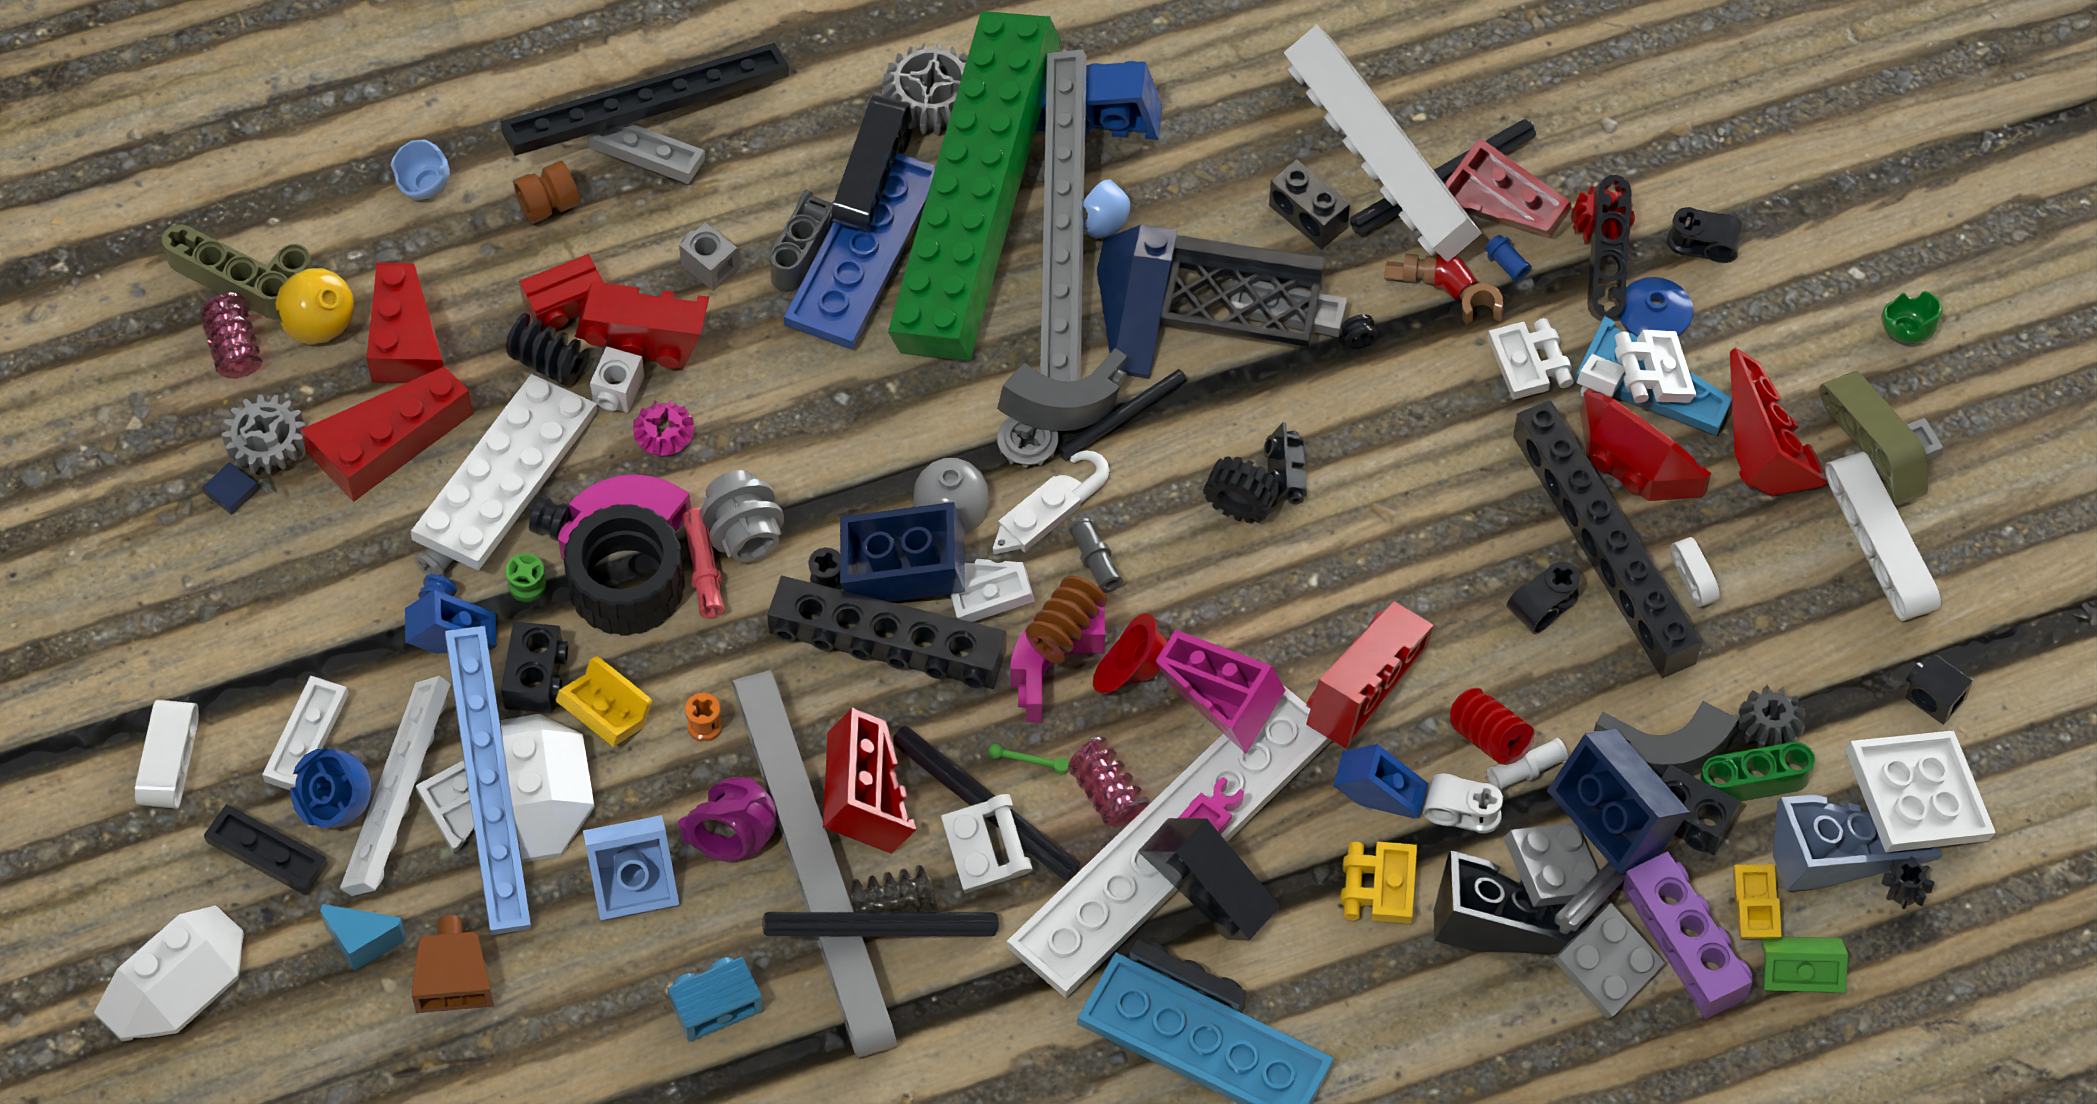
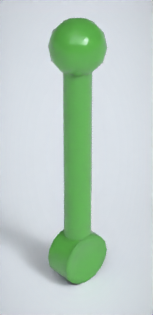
(1060, 765)

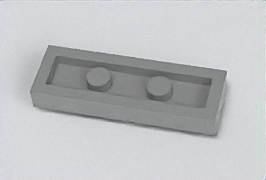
(649, 151)
(1328, 314)

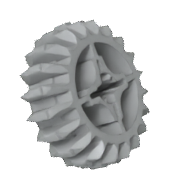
(913, 78)

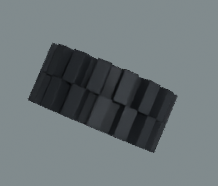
(1240, 489)

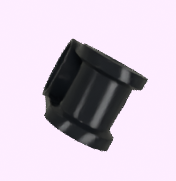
(1708, 235)
(1546, 596)

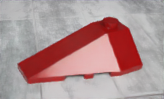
(1765, 435)

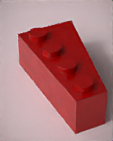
(386, 431)

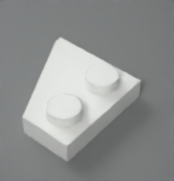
(992, 589)

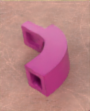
(639, 490)
(1030, 667)

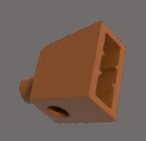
(450, 970)

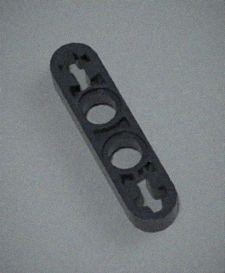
(1613, 248)

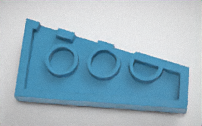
(1703, 412)

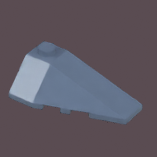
(1831, 844)

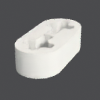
(1695, 572)

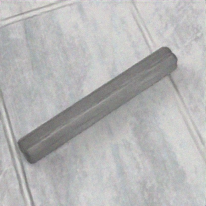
(1588, 899)

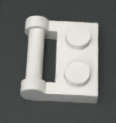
(973, 846)

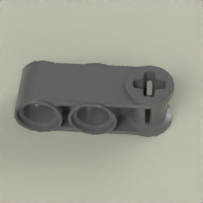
(800, 241)

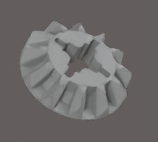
(1010, 443)

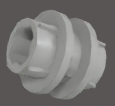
(742, 516)

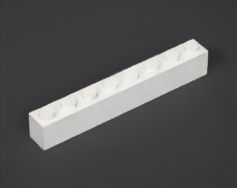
(1382, 143)

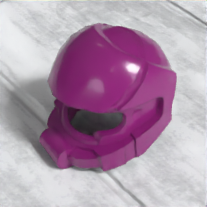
(742, 807)

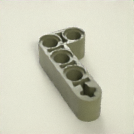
(193, 252)
(1880, 434)

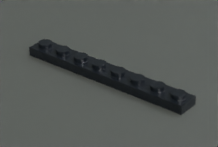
(644, 99)

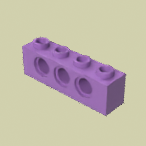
(1708, 988)

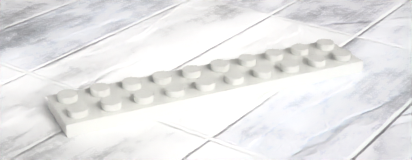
(1121, 887)

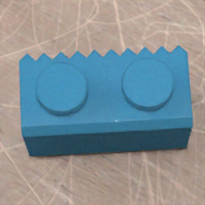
(715, 998)

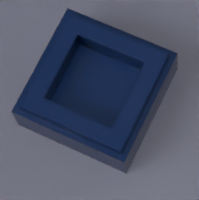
(230, 488)

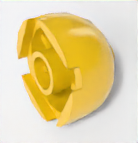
(315, 306)

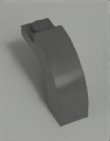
(1063, 404)
(1686, 749)

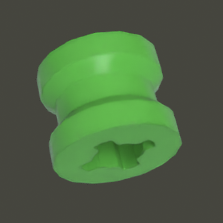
(526, 567)

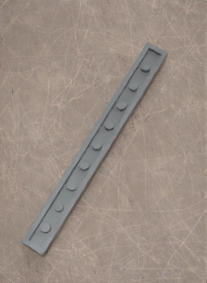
(1063, 216)

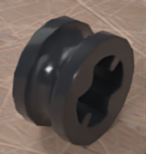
(1359, 331)

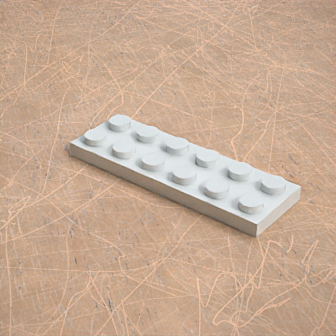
(504, 472)

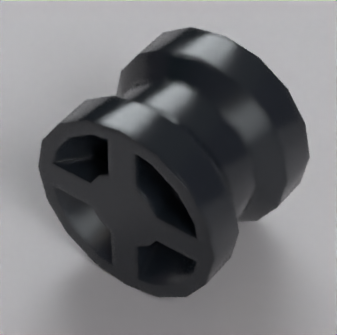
(549, 517)

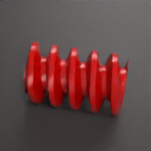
(1491, 726)

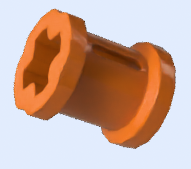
(703, 717)

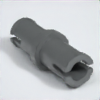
(1095, 555)

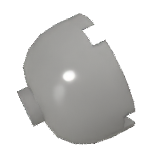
(954, 482)

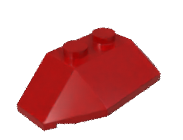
(1638, 452)

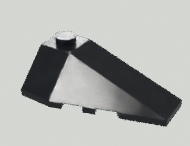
(1492, 912)

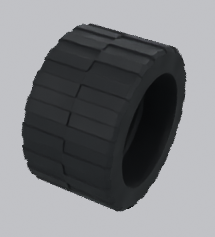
(614, 531)

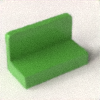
(1804, 964)

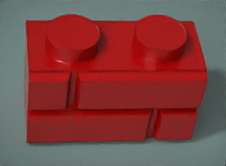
(559, 291)

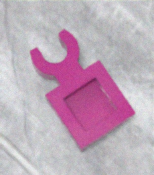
(1216, 807)

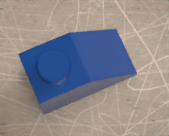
(438, 612)
(1380, 781)

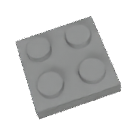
(1551, 862)
(1608, 961)

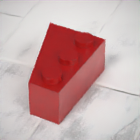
(642, 324)
(400, 330)

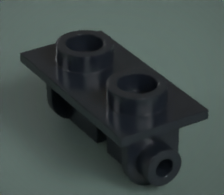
(1282, 452)

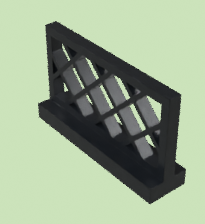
(1255, 264)

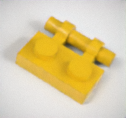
(1393, 882)

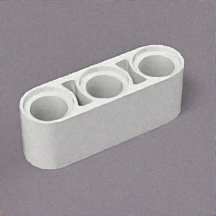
(166, 754)

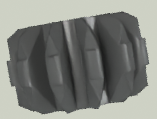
(1756, 716)

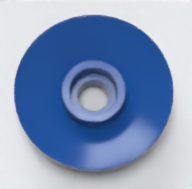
(1641, 314)

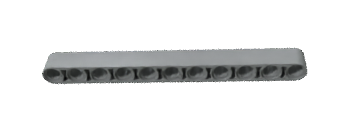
(813, 861)

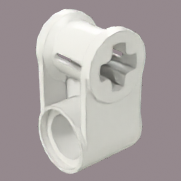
(1460, 803)

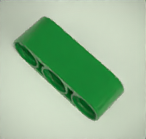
(1769, 761)

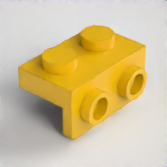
(606, 702)

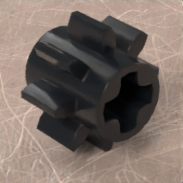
(1907, 882)

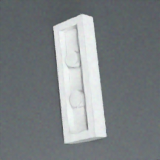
(305, 730)

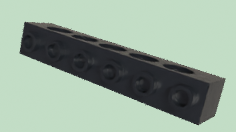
(873, 617)

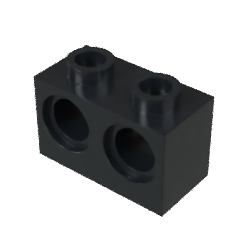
(1309, 204)
(527, 667)
(1703, 803)

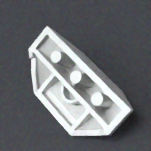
(546, 784)
(173, 976)

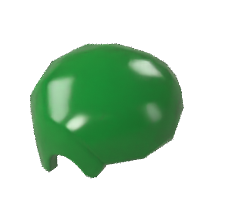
(1912, 318)

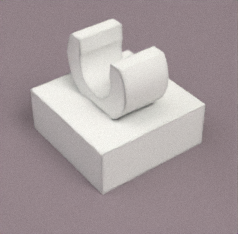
(1601, 376)

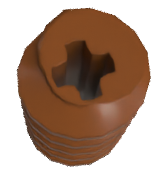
(1064, 617)

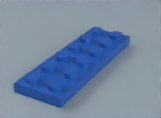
(858, 263)

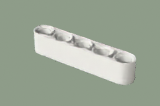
(1882, 536)

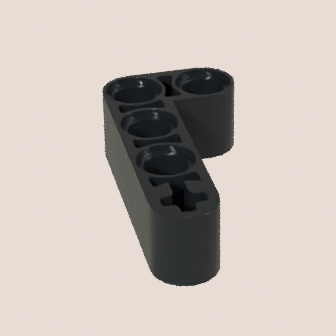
(871, 161)

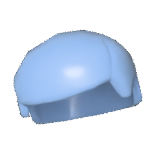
(420, 169)
(1106, 209)

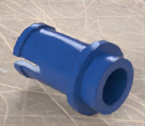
(1501, 251)

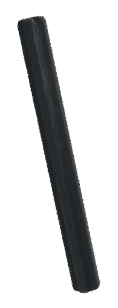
(1384, 211)
(974, 793)
(880, 924)

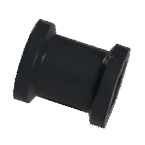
(825, 567)

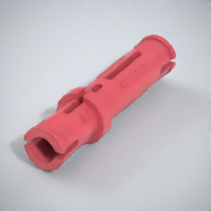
(705, 574)

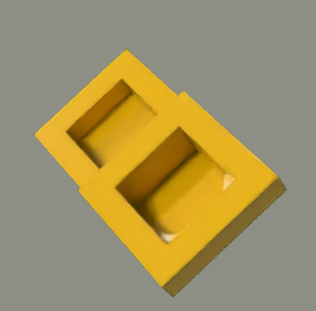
(1757, 902)

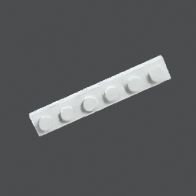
(395, 786)

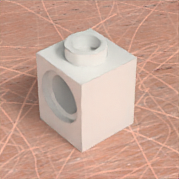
(617, 366)

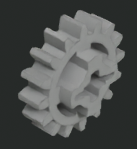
(264, 434)

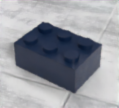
(903, 553)
(1617, 800)

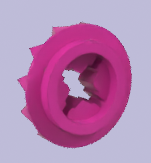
(673, 438)

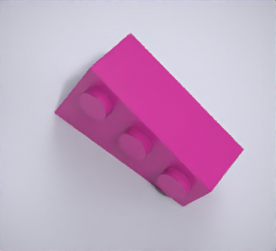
(1222, 685)

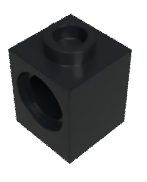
(1937, 688)

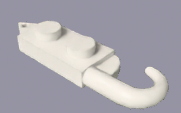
(1048, 506)

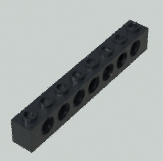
(1607, 539)

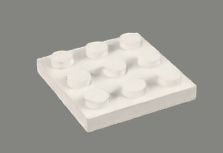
(1919, 791)

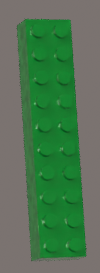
(974, 187)

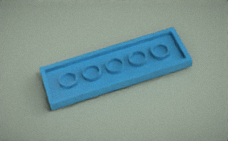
(1201, 1037)

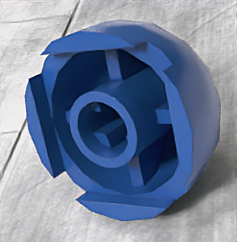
(330, 788)

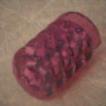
(230, 335)
(1106, 784)

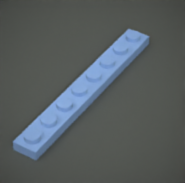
(487, 781)

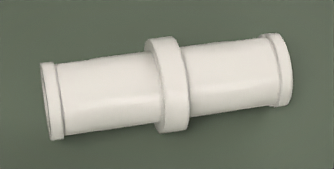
(1529, 766)

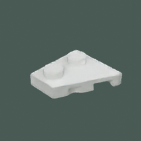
(449, 804)

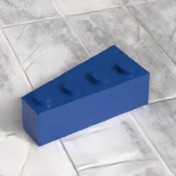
(1119, 100)

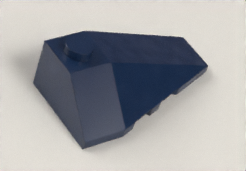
(1133, 286)

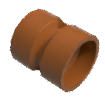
(542, 194)

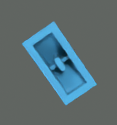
(362, 934)

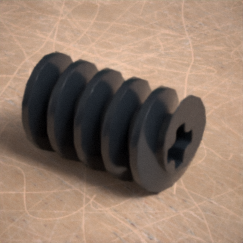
(545, 352)

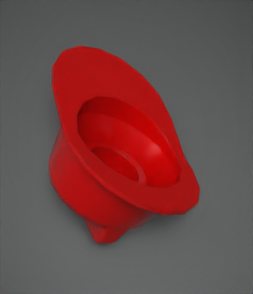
(1131, 656)

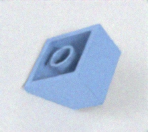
(631, 867)

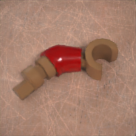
(1452, 278)

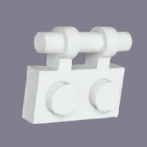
(1520, 362)
(1664, 364)

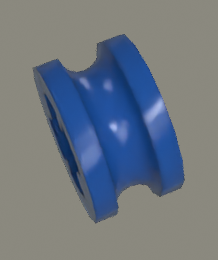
(439, 583)

